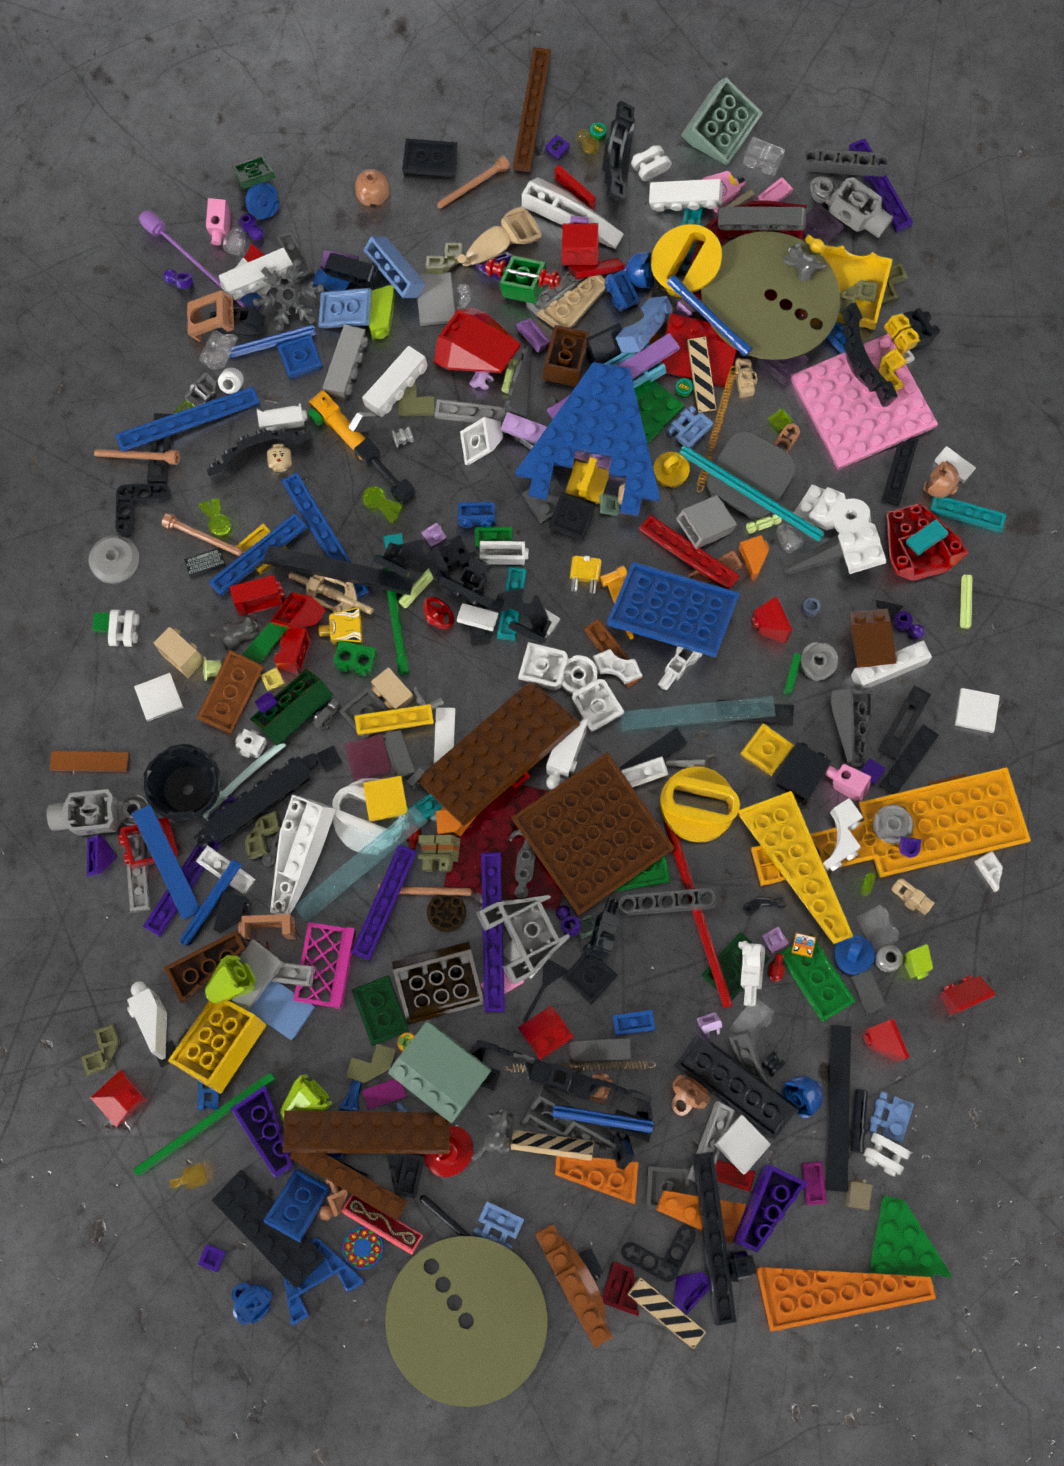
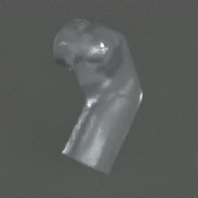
(465, 294)

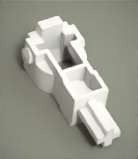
(676, 668)
(752, 970)

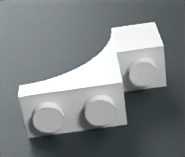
(845, 817)

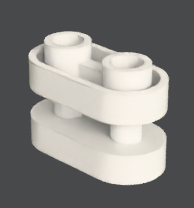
(651, 163)
(129, 635)
(892, 1165)

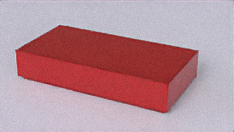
(730, 1175)

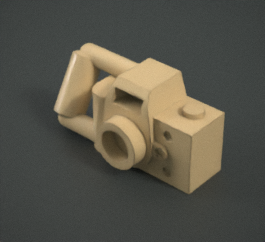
(745, 377)
(914, 897)

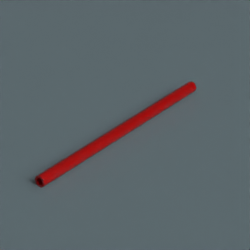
(700, 921)

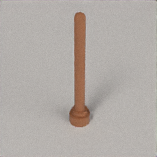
(501, 165)
(170, 456)
(170, 521)
(434, 890)

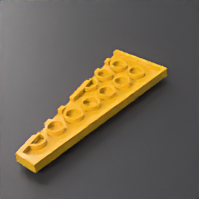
(787, 841)

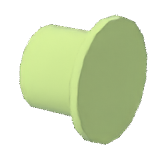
(210, 668)

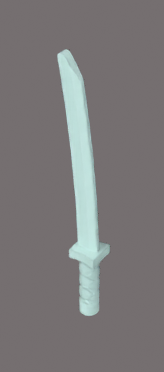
(224, 795)

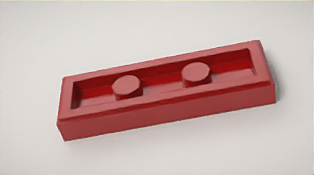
(574, 187)
(603, 267)

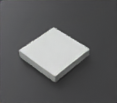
(158, 697)
(977, 710)
(742, 1144)

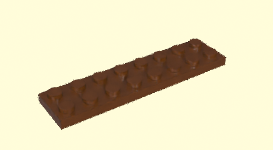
(365, 1132)

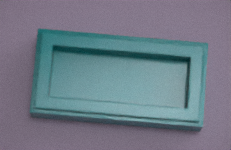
(927, 537)

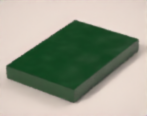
(253, 172)
(731, 965)
(380, 1010)

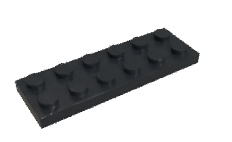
(736, 1086)
(247, 1208)

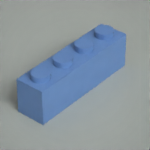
(394, 267)

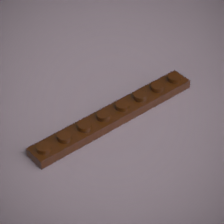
(531, 109)

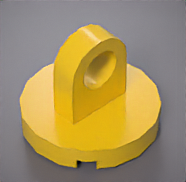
(671, 469)

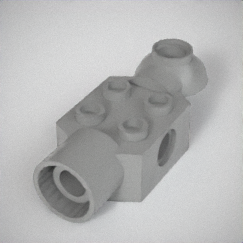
(852, 204)
(93, 812)

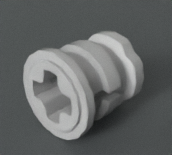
(402, 436)

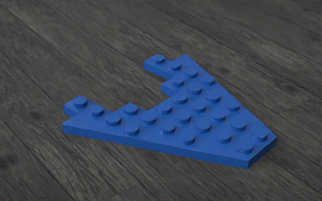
(602, 421)

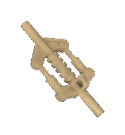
(315, 585)

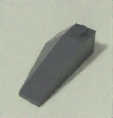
(851, 714)

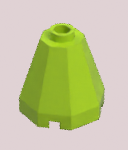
(230, 980)
(306, 1096)

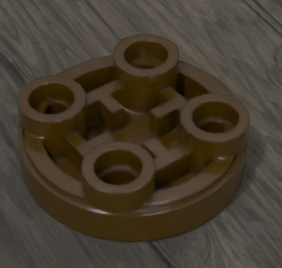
(446, 913)

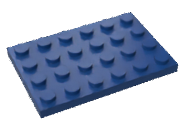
(673, 609)

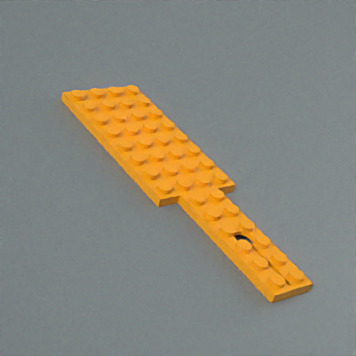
(949, 817)

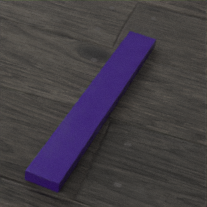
(166, 908)
(493, 937)

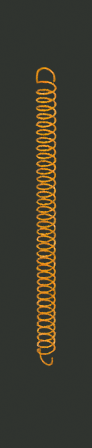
(718, 424)

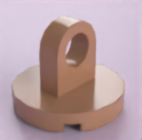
(691, 1093)

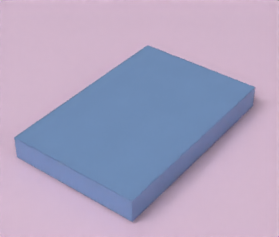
(345, 307)
(280, 1011)

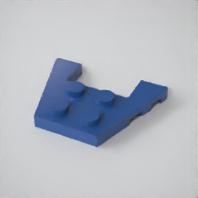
(330, 1266)

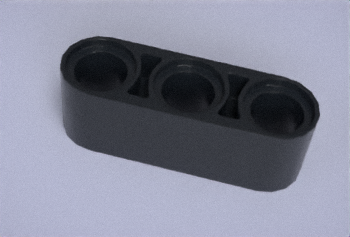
(350, 270)

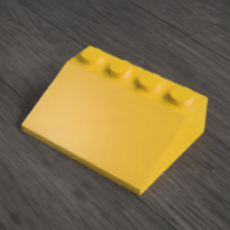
(217, 1043)

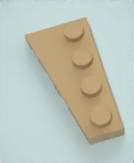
(574, 303)

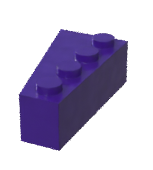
(262, 1128)
(767, 1206)

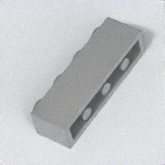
(344, 362)

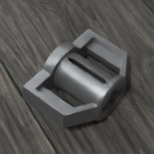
(196, 388)

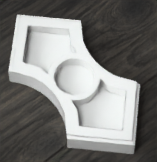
(625, 669)

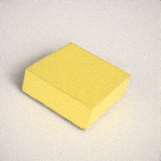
(272, 679)

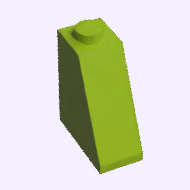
(381, 312)

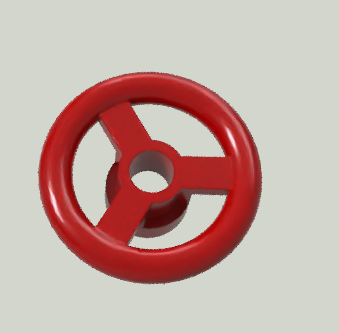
(434, 615)

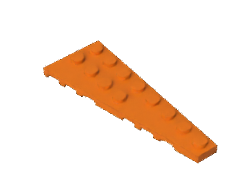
(816, 1296)

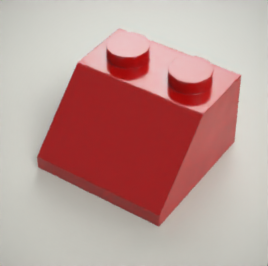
(580, 244)
(293, 650)
(966, 994)
(545, 1033)

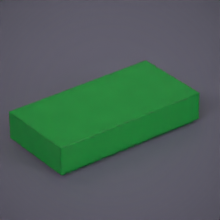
(792, 673)

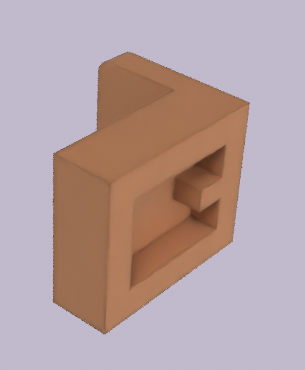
(601, 1095)

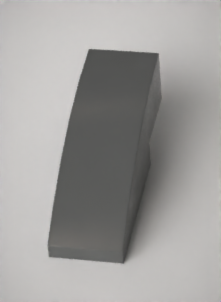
(600, 1050)

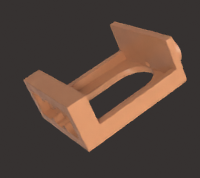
(224, 316)
(282, 921)

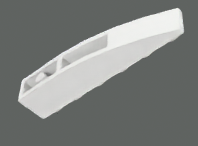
(560, 204)
(298, 850)

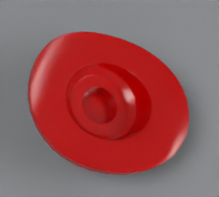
(458, 1158)

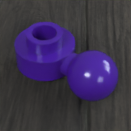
(249, 224)
(182, 280)
(916, 631)
(564, 913)

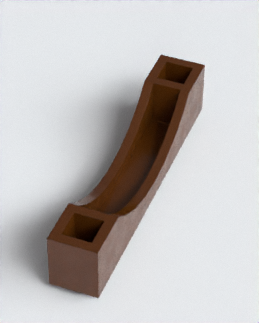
(353, 1182)

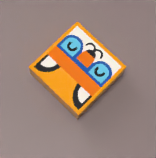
(803, 945)

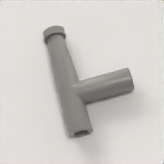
(437, 703)
(685, 763)

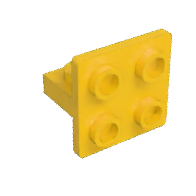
(587, 481)

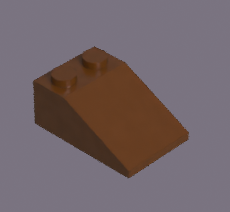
(565, 355)
(872, 638)

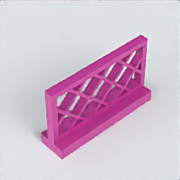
(342, 967)

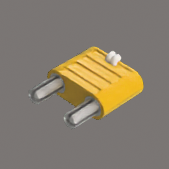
(585, 570)

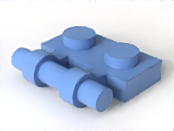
(693, 431)
(897, 1118)
(500, 1220)

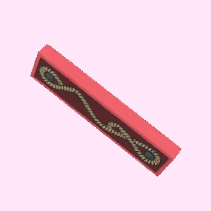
(382, 1224)

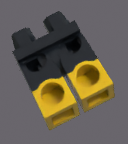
(911, 330)

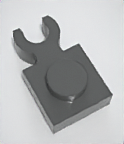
(323, 717)

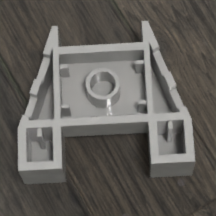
(529, 931)

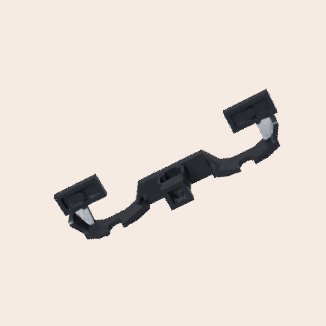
(471, 580)
(567, 1081)

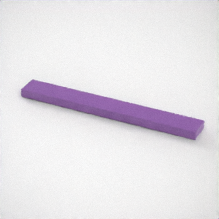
(639, 362)

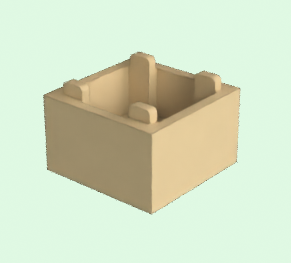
(179, 652)

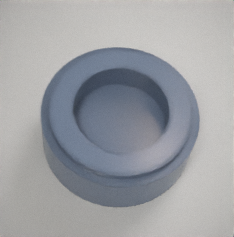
(811, 606)

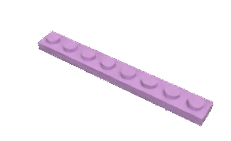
(532, 431)

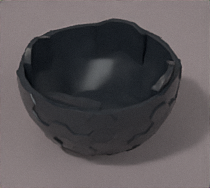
(173, 771)

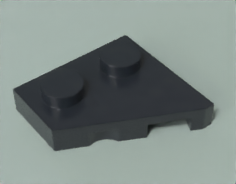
(405, 1173)

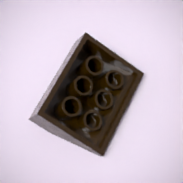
(437, 983)

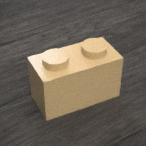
(391, 690)

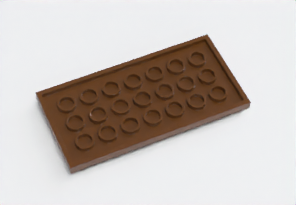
(498, 752)

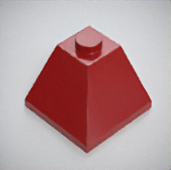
(298, 611)
(772, 621)
(886, 1040)
(119, 1098)

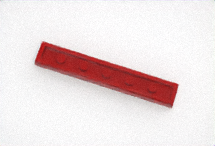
(688, 553)

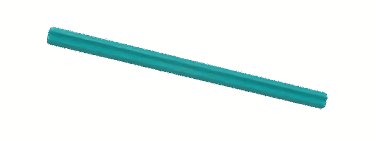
(751, 493)

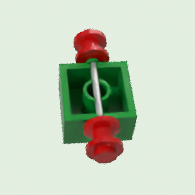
(522, 278)

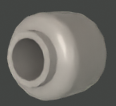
(888, 958)

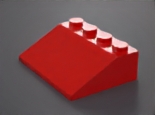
(720, 353)

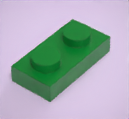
(492, 534)

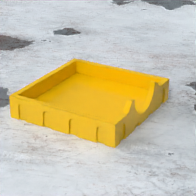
(853, 268)

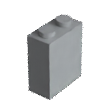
(706, 521)

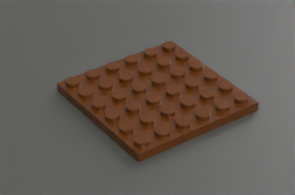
(592, 833)

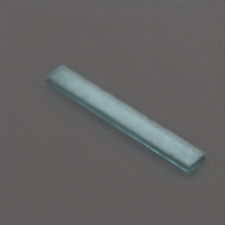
(698, 713)
(360, 863)

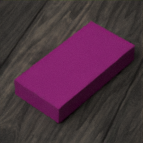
(383, 1094)
(815, 1189)

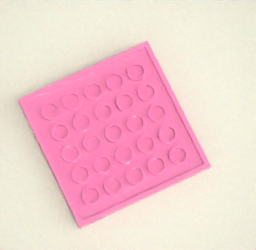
(851, 416)

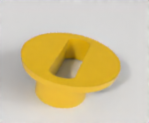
(674, 247)
(695, 823)

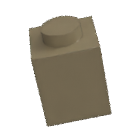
(858, 1194)

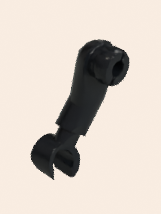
(759, 902)

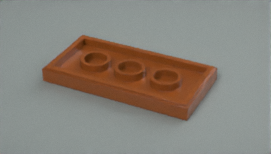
(230, 692)

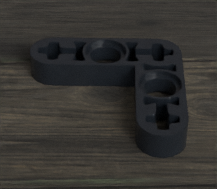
(129, 501)
(668, 1260)

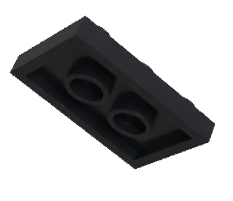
(430, 157)

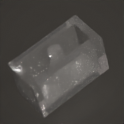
(763, 156)
(752, 1019)

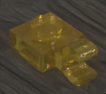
(192, 1177)

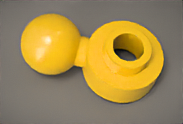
(816, 245)

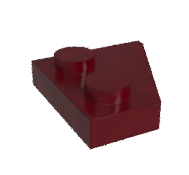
(617, 1286)

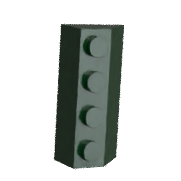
(294, 706)

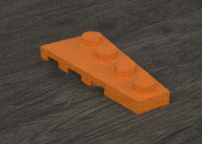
(600, 1175)
(686, 1209)

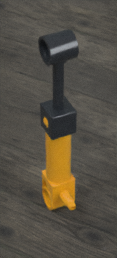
(362, 446)

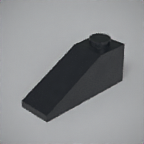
(246, 321)

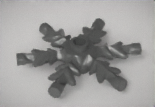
(266, 300)

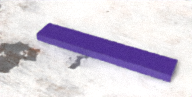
(883, 187)
(383, 902)

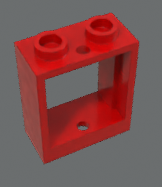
(257, 595)
(130, 830)

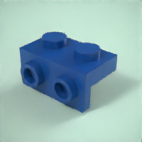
(621, 290)
(476, 514)

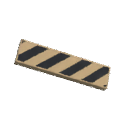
(701, 374)
(552, 1145)
(666, 1312)

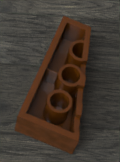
(195, 970)

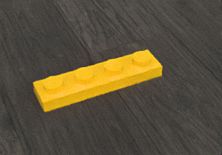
(393, 719)

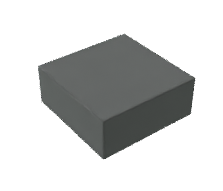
(413, 780)

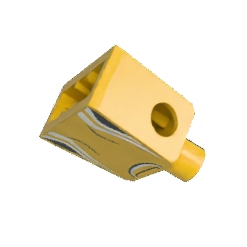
(344, 627)

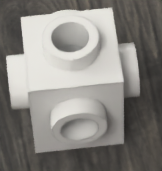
(250, 744)

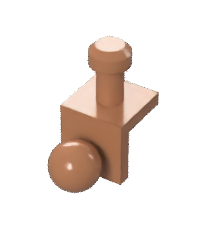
(336, 1203)

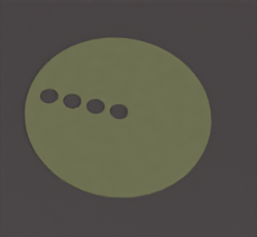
(737, 296)
(476, 1362)

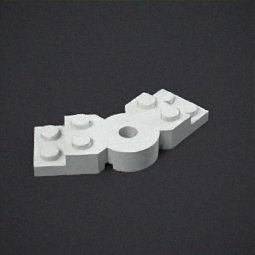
(856, 536)
(553, 670)

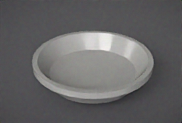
(114, 559)

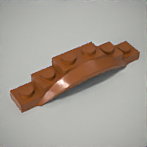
(576, 1284)

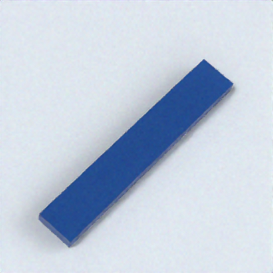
(255, 555)
(166, 861)

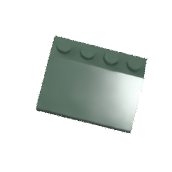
(722, 122)
(439, 1071)

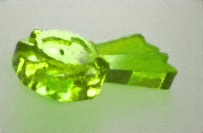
(374, 498)
(218, 523)

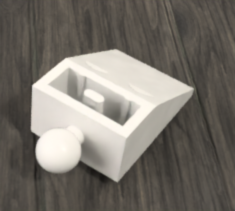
(563, 757)
(150, 1016)

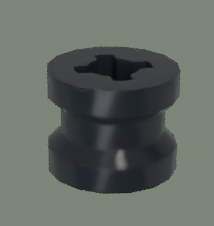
(773, 1063)

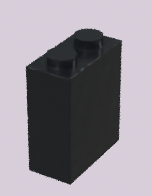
(802, 772)

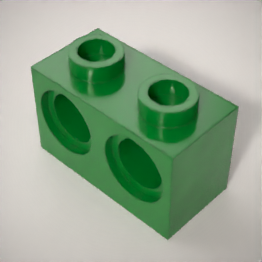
(357, 653)

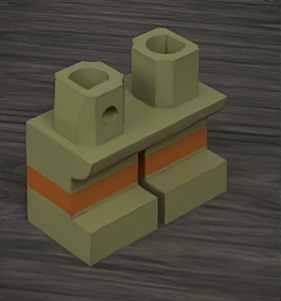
(438, 849)

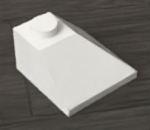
(480, 439)

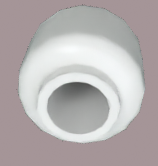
(230, 380)

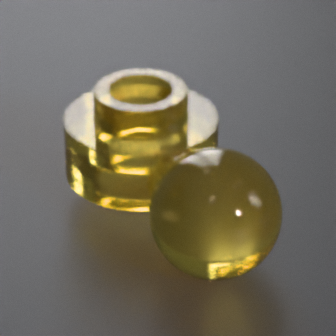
(589, 144)

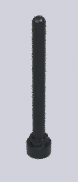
(443, 1216)

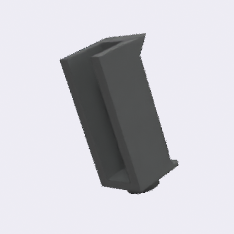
(398, 754)

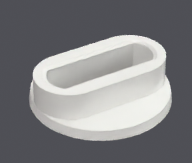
(350, 829)

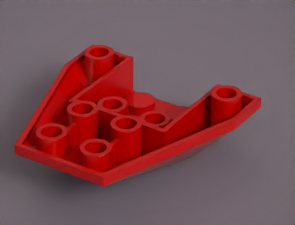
(474, 343)
(935, 560)

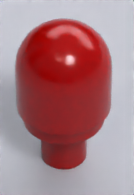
(413, 839)
(776, 968)

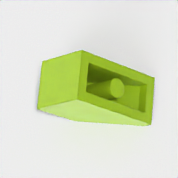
(918, 962)

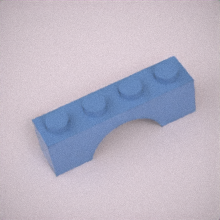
(636, 336)

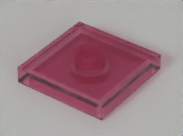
(368, 757)

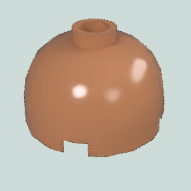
(372, 187)
(943, 480)

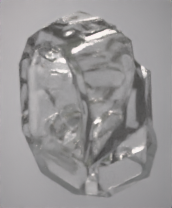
(235, 241)
(788, 538)

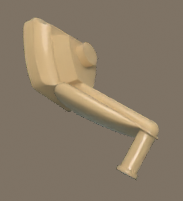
(516, 228)

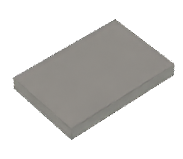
(436, 299)
(264, 967)

